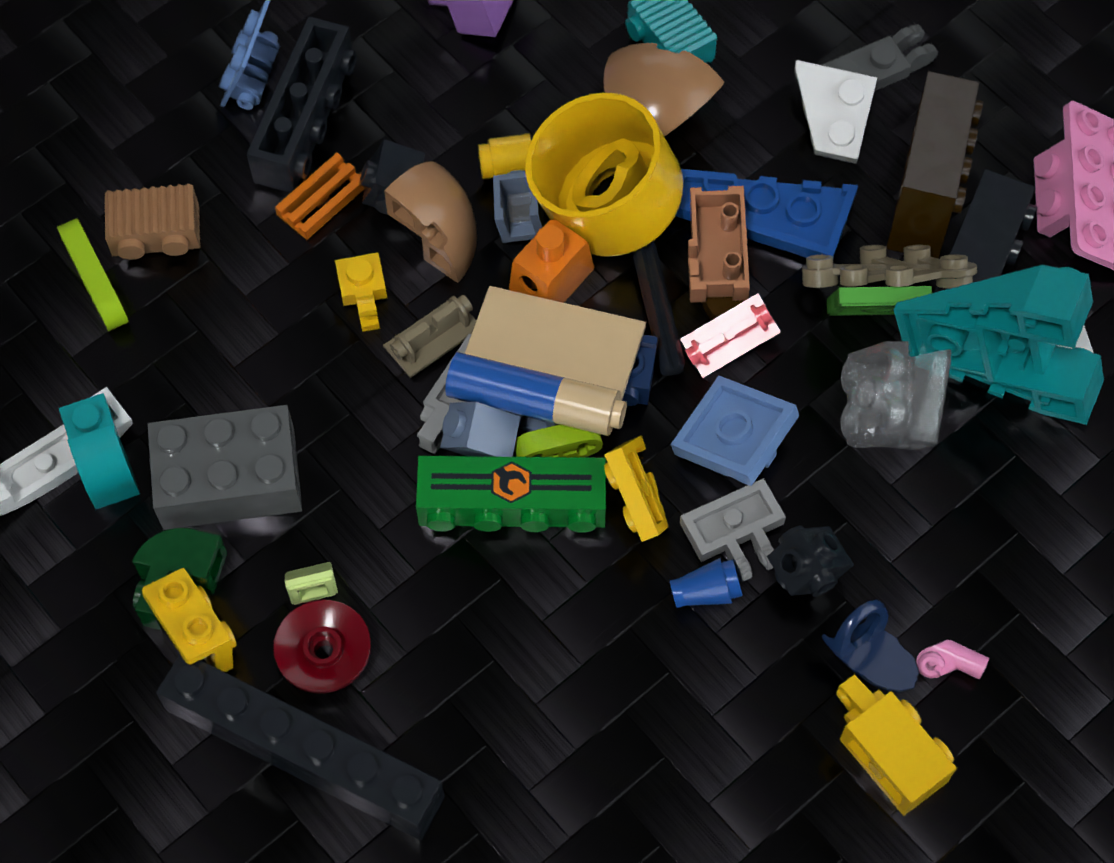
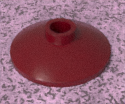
(320, 625)

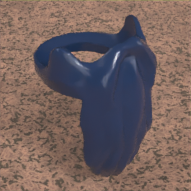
(873, 651)

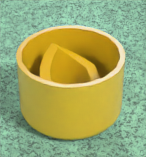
(588, 144)

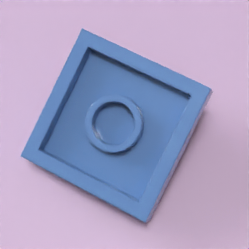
(735, 430)

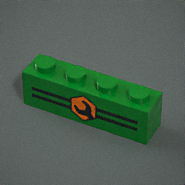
(511, 492)

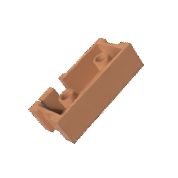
(718, 245)

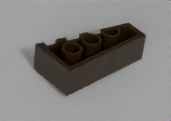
(936, 163)

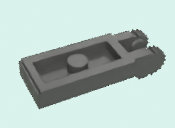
(885, 57)

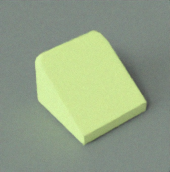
(311, 583)

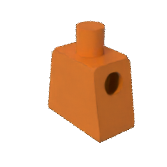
(552, 262)

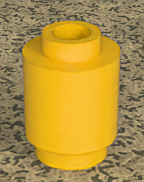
(503, 155)

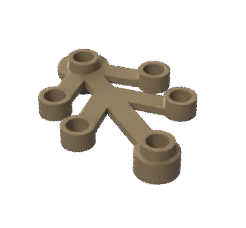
(875, 266)

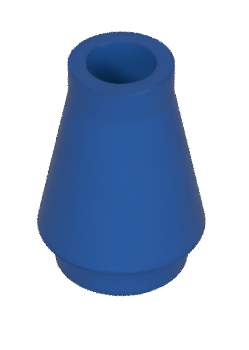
(707, 585)

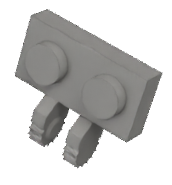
(732, 521)

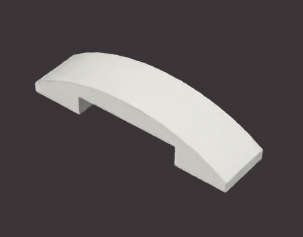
(46, 463)

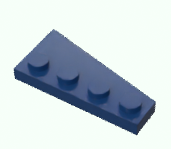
(782, 215)

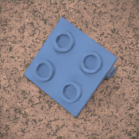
(251, 62)

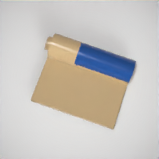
(548, 361)

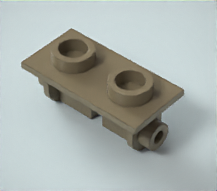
(432, 335)

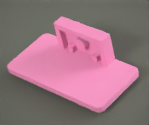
(1078, 184)

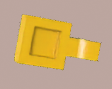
(362, 284)

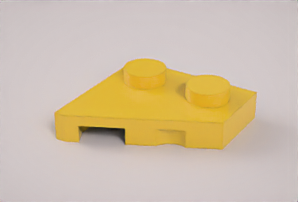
(639, 490)

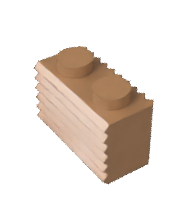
(152, 221)

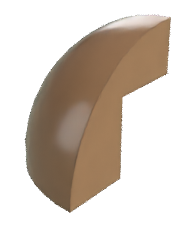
(662, 81)
(438, 211)

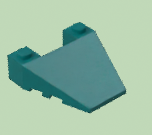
(1008, 337)

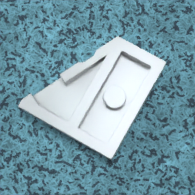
(835, 108)

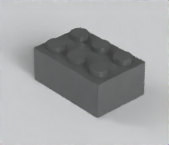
(224, 467)

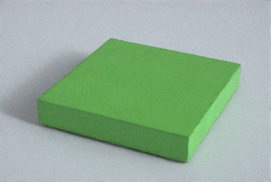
(871, 300)

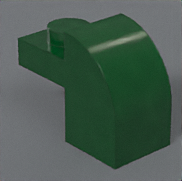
(170, 550)

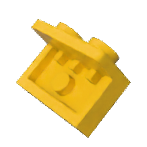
(190, 621)

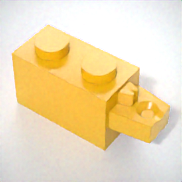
(893, 745)

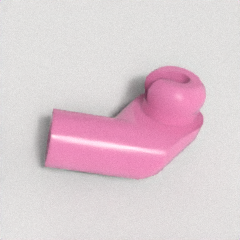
(950, 656)

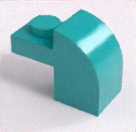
(98, 451)

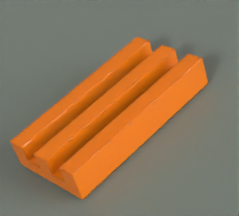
(315, 192)

